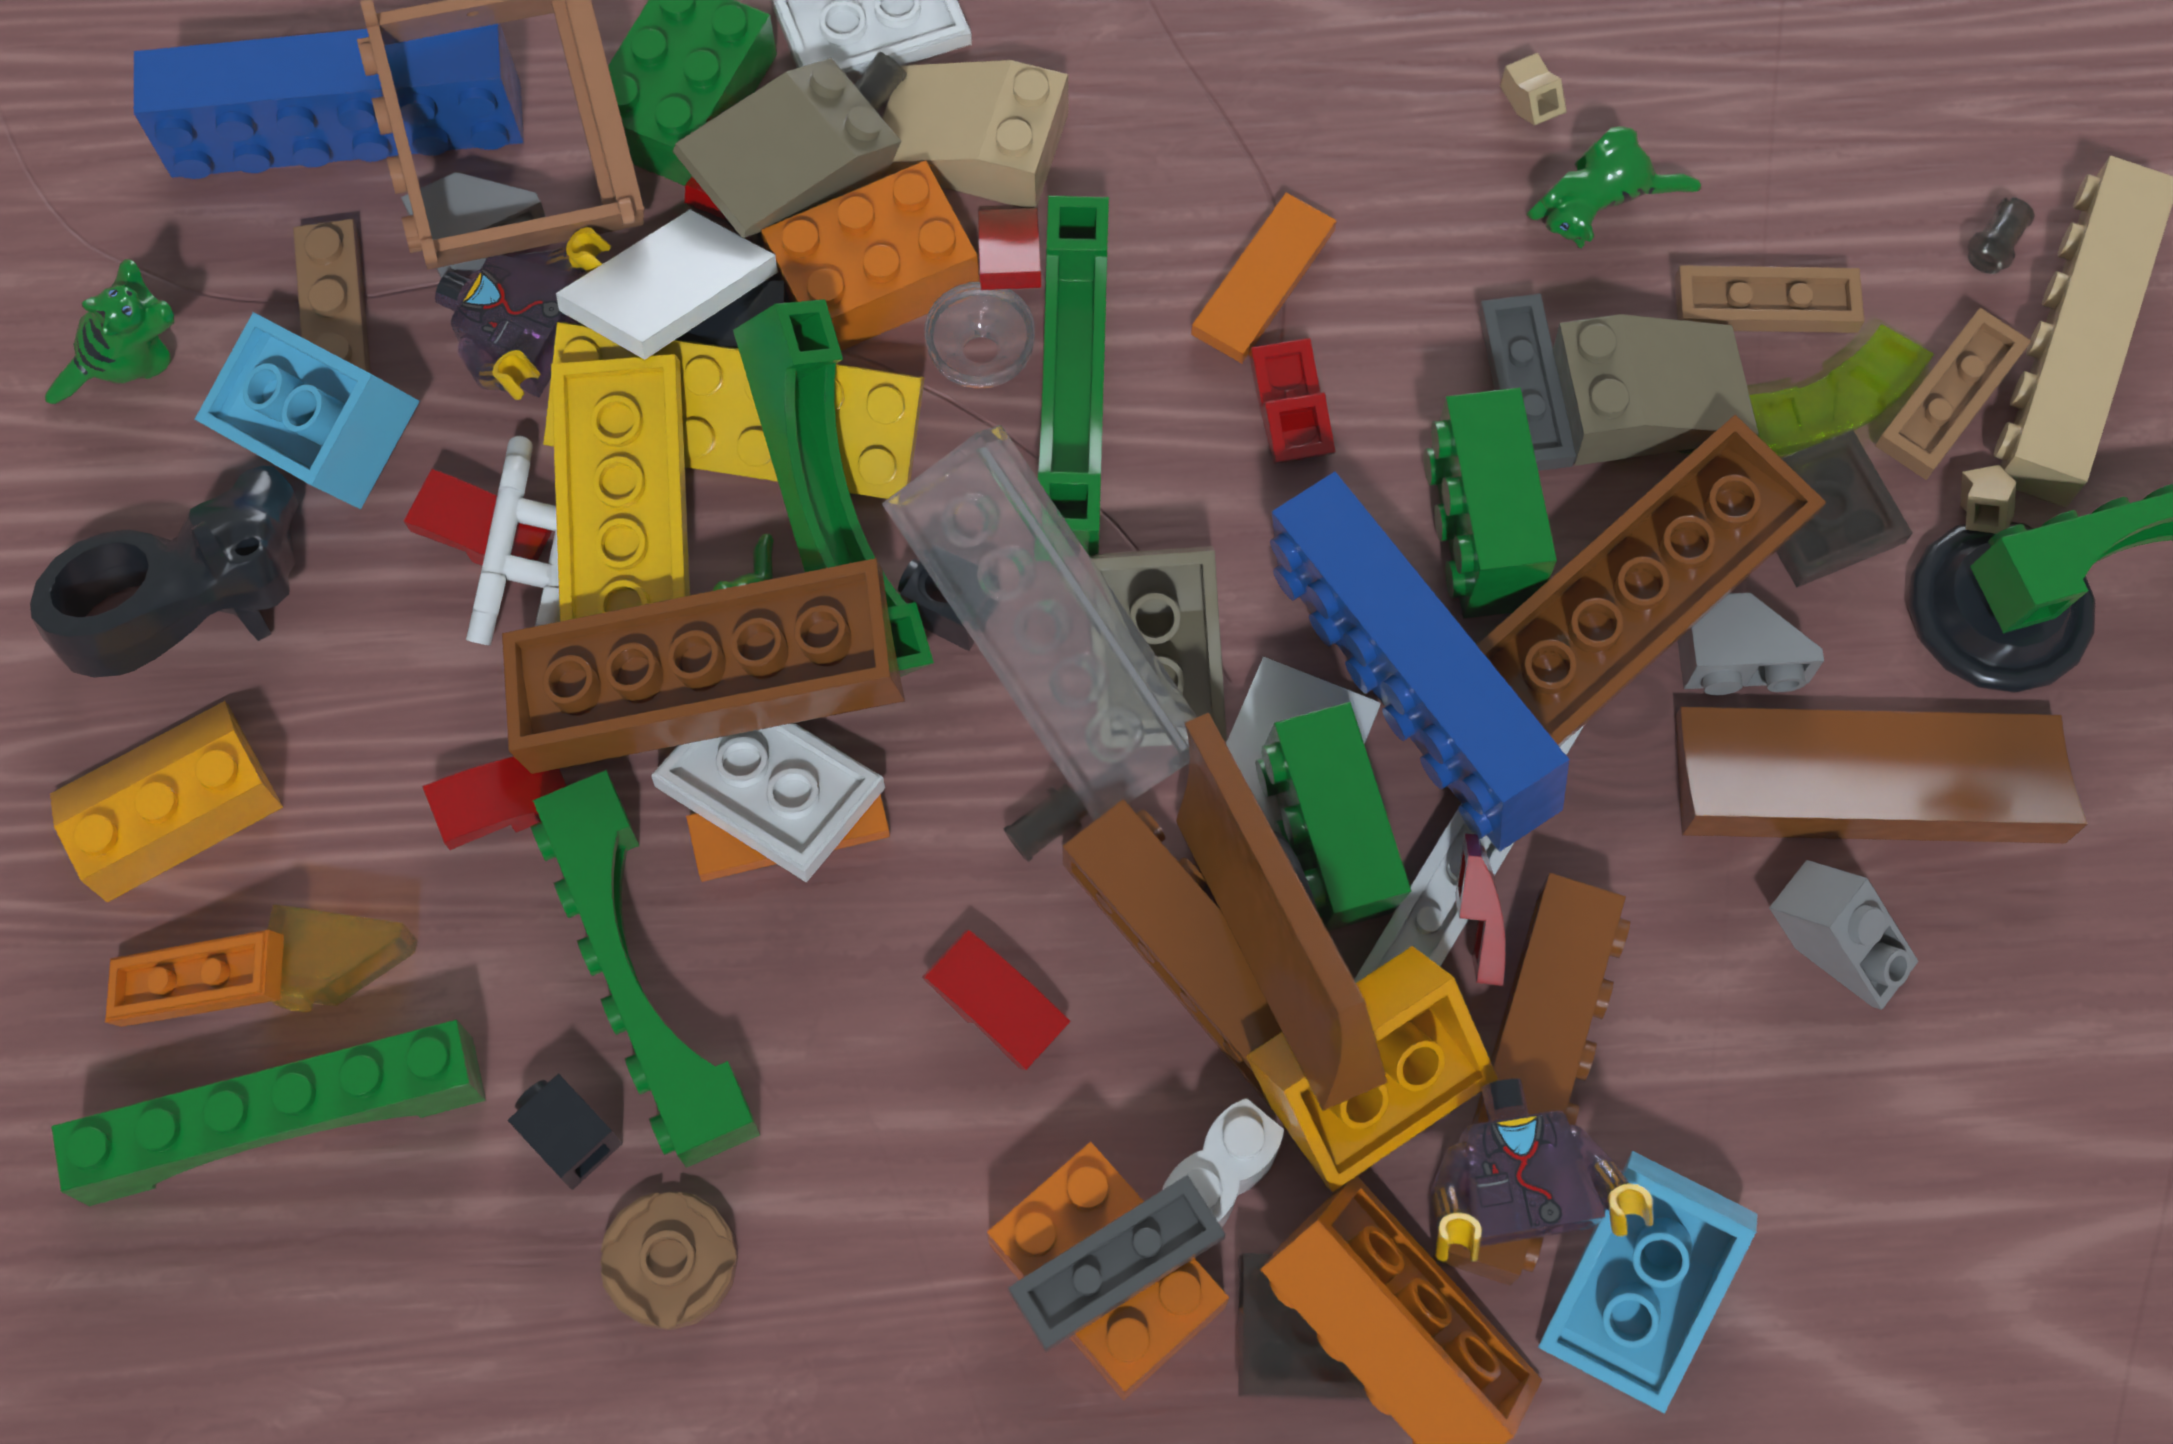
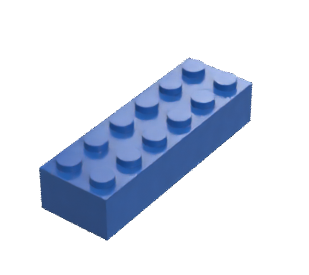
(312, 103)
(1418, 663)

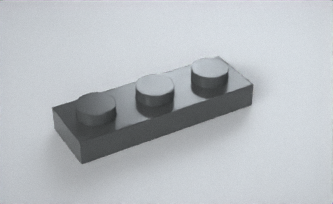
(1523, 357)
(1116, 1263)

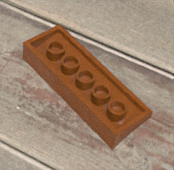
(1649, 578)
(700, 667)
(1875, 775)
(1276, 924)

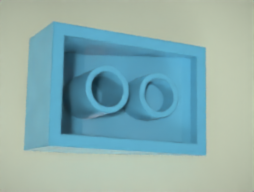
(307, 410)
(1650, 1295)

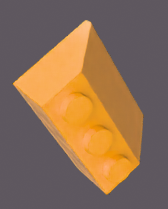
(162, 803)
(1429, 1064)

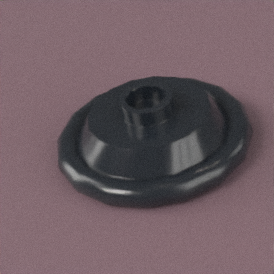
(1965, 635)

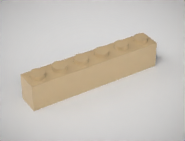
(2086, 331)

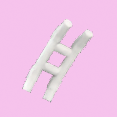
(498, 561)

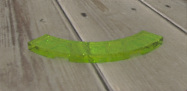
(1843, 399)

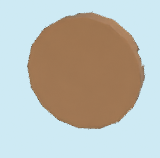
(668, 1260)

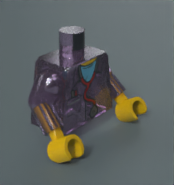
(512, 312)
(1527, 1179)

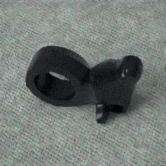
(225, 559)

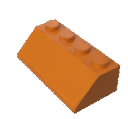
(1401, 1323)

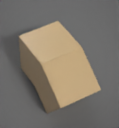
(1533, 90)
(1988, 499)

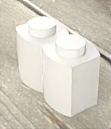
(1233, 1157)

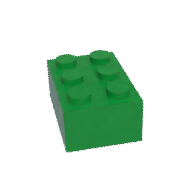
(683, 70)
(1489, 502)
(1333, 815)

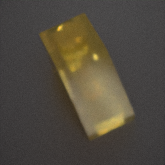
(334, 954)

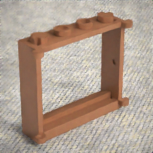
(595, 100)

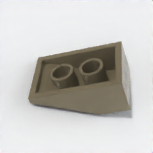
(789, 148)
(1648, 384)
(1177, 612)

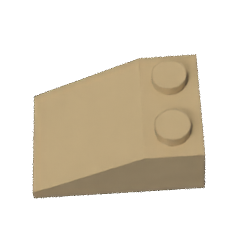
(981, 126)

